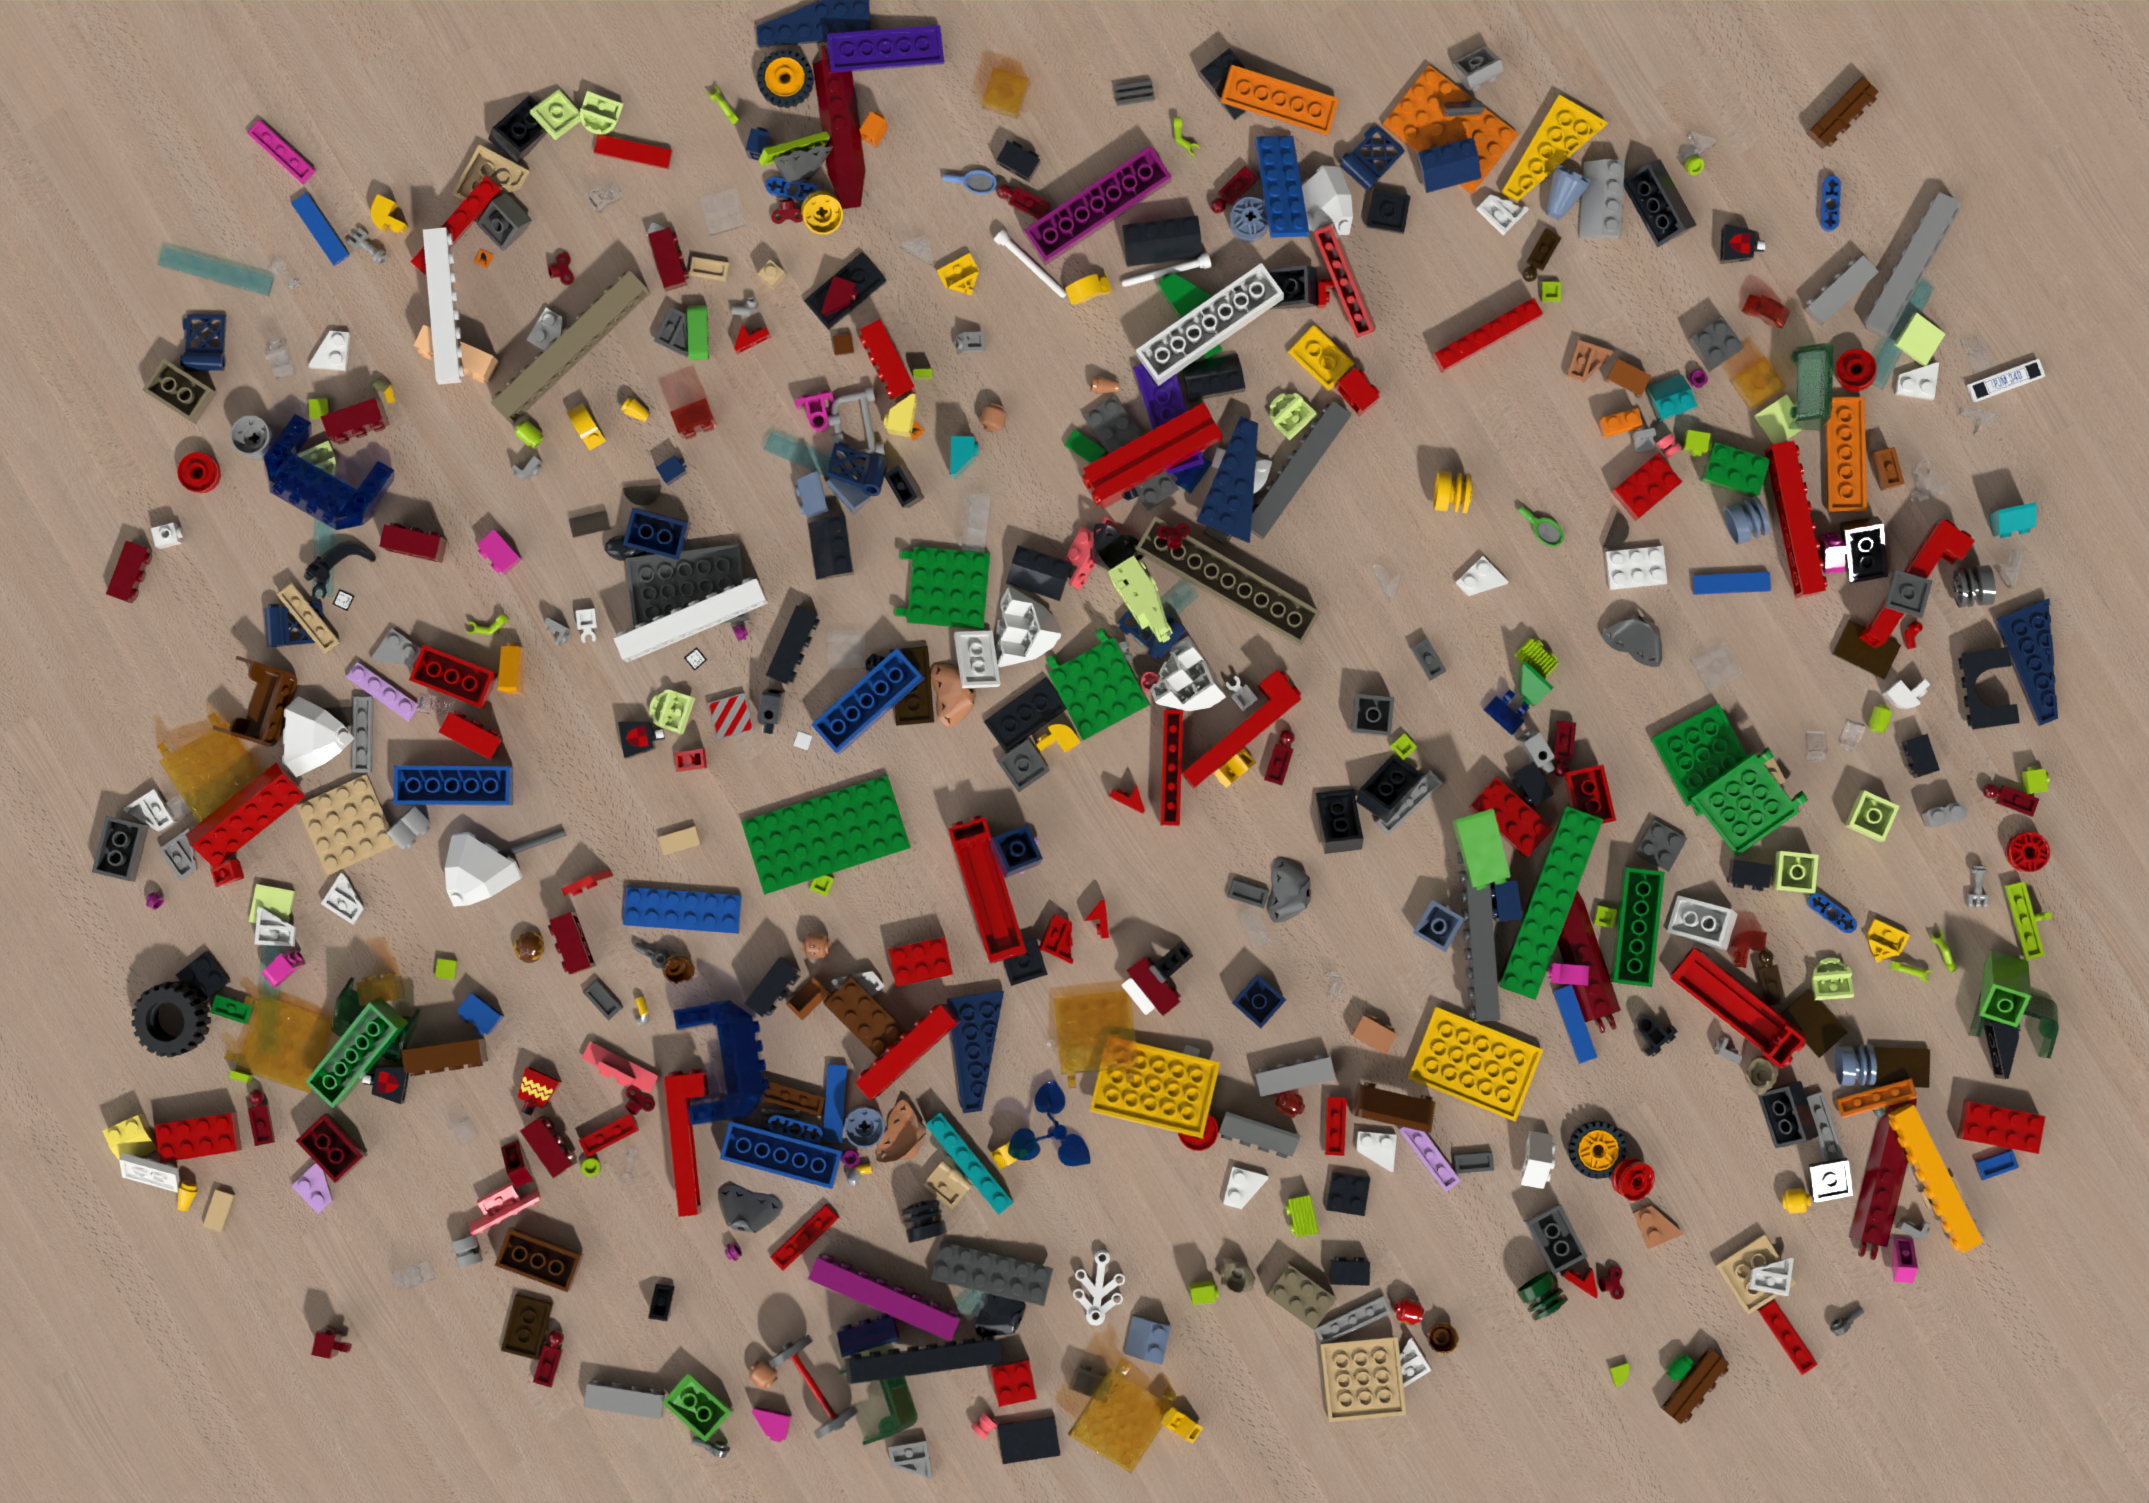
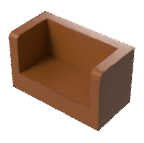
(1628, 377)
(1887, 469)
(808, 998)

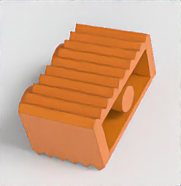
(873, 128)
(1620, 423)

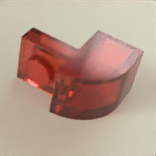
(1766, 309)
(1747, 941)

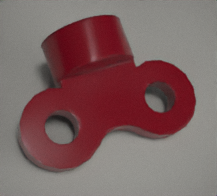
(787, 211)
(560, 269)
(1173, 535)
(637, 1101)
(1612, 1283)

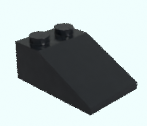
(1215, 77)
(518, 131)
(1298, 286)
(1866, 549)
(1389, 788)
(1339, 821)
(2002, 1045)

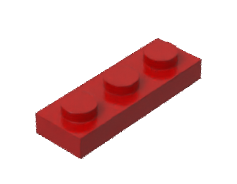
(1335, 1126)
(609, 1135)

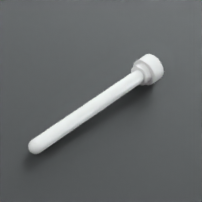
(1003, 239)
(1202, 262)

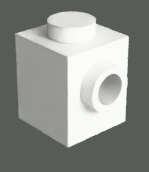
(167, 535)

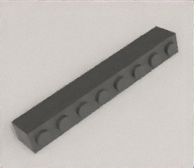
(1300, 466)

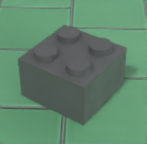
(1715, 344)
(1372, 715)

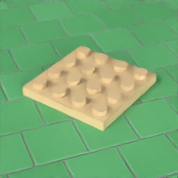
(346, 825)
(1363, 1379)

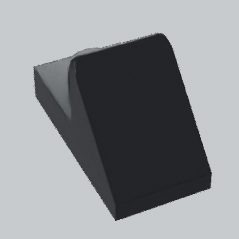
(661, 1302)

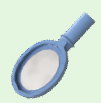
(975, 181)

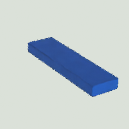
(320, 229)
(1731, 583)
(1575, 1024)
(835, 1103)

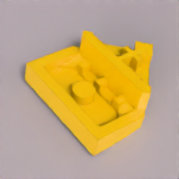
(959, 274)
(1885, 940)

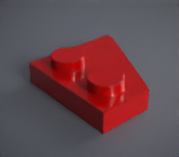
(587, 882)
(1058, 939)

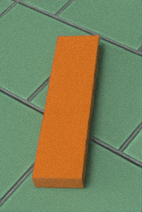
(1876, 1098)

